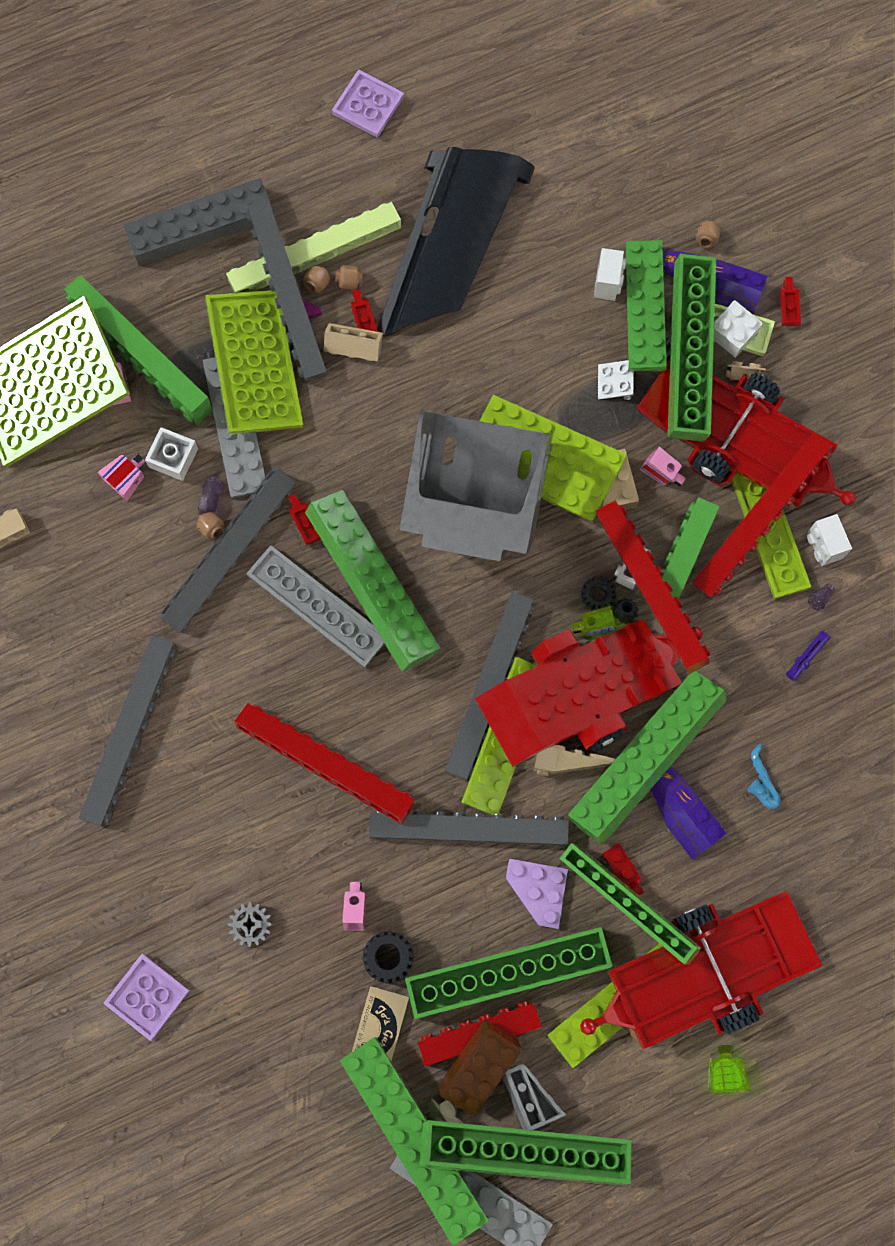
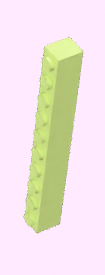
(321, 246)

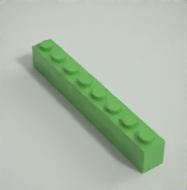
(630, 903)

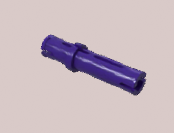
(794, 671)

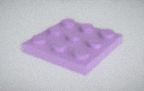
(367, 103)
(146, 997)

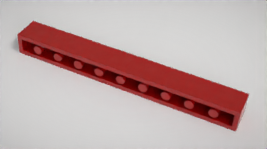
(762, 515)
(653, 588)
(324, 763)

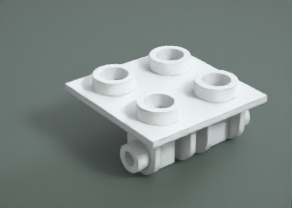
(615, 380)

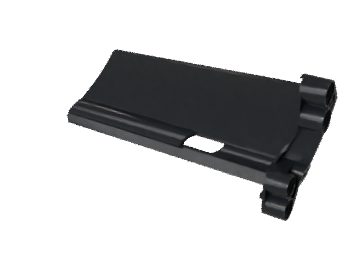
(439, 268)

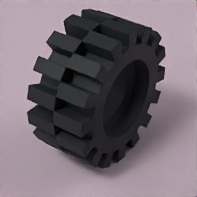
(598, 583)

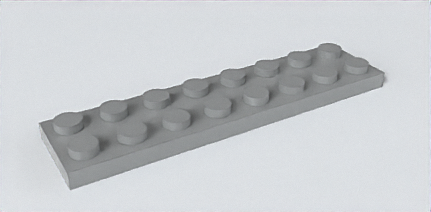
(239, 451)
(316, 606)
(508, 1218)

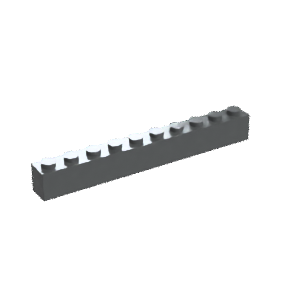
(286, 290)
(226, 549)
(494, 672)
(128, 731)
(471, 829)

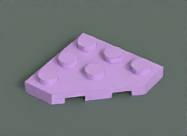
(539, 889)

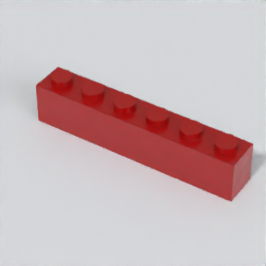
(452, 1042)

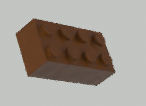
(479, 1068)

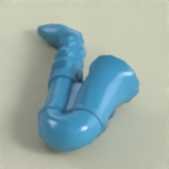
(766, 791)

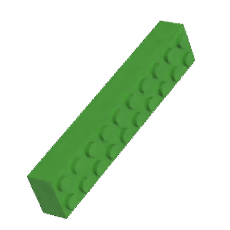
(692, 348)
(143, 354)
(372, 580)
(647, 757)
(508, 972)
(402, 1124)
(525, 1153)

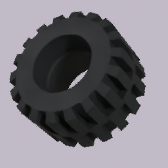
(406, 957)

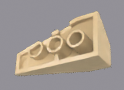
(557, 760)

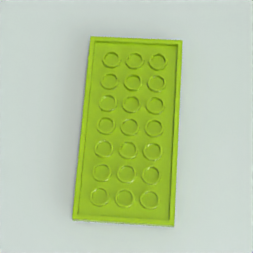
(253, 362)
(578, 467)

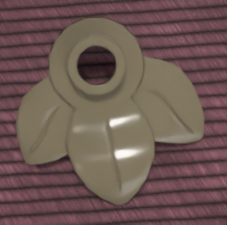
(444, 1112)

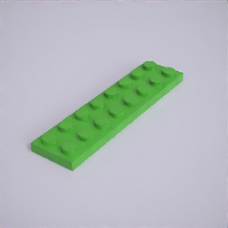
(645, 306)

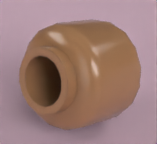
(708, 234)
(348, 277)
(316, 279)
(210, 525)

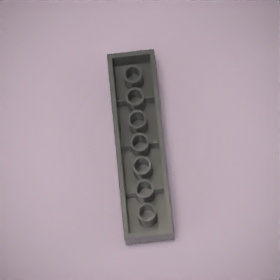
(194, 222)

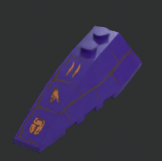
(731, 282)
(686, 814)

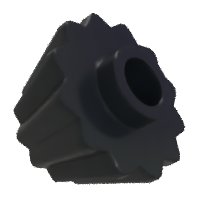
(624, 616)

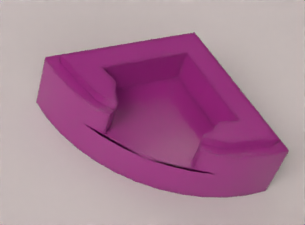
(312, 310)

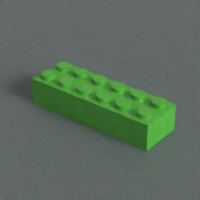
(688, 544)

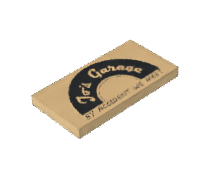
(381, 1019)

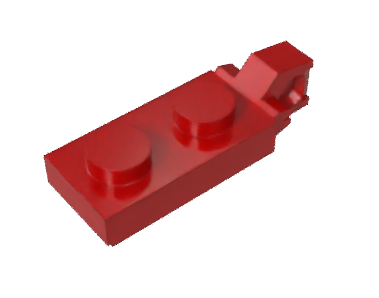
(790, 303)
(362, 312)
(301, 521)
(623, 868)

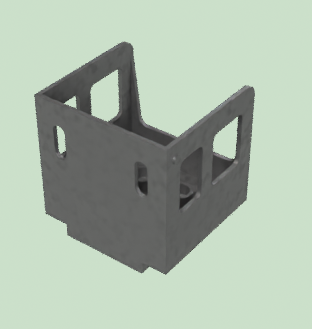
(478, 500)

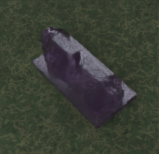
(212, 488)

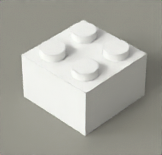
(609, 274)
(736, 328)
(171, 454)
(829, 540)

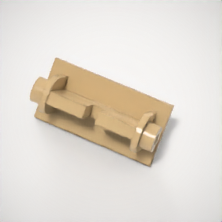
(737, 370)

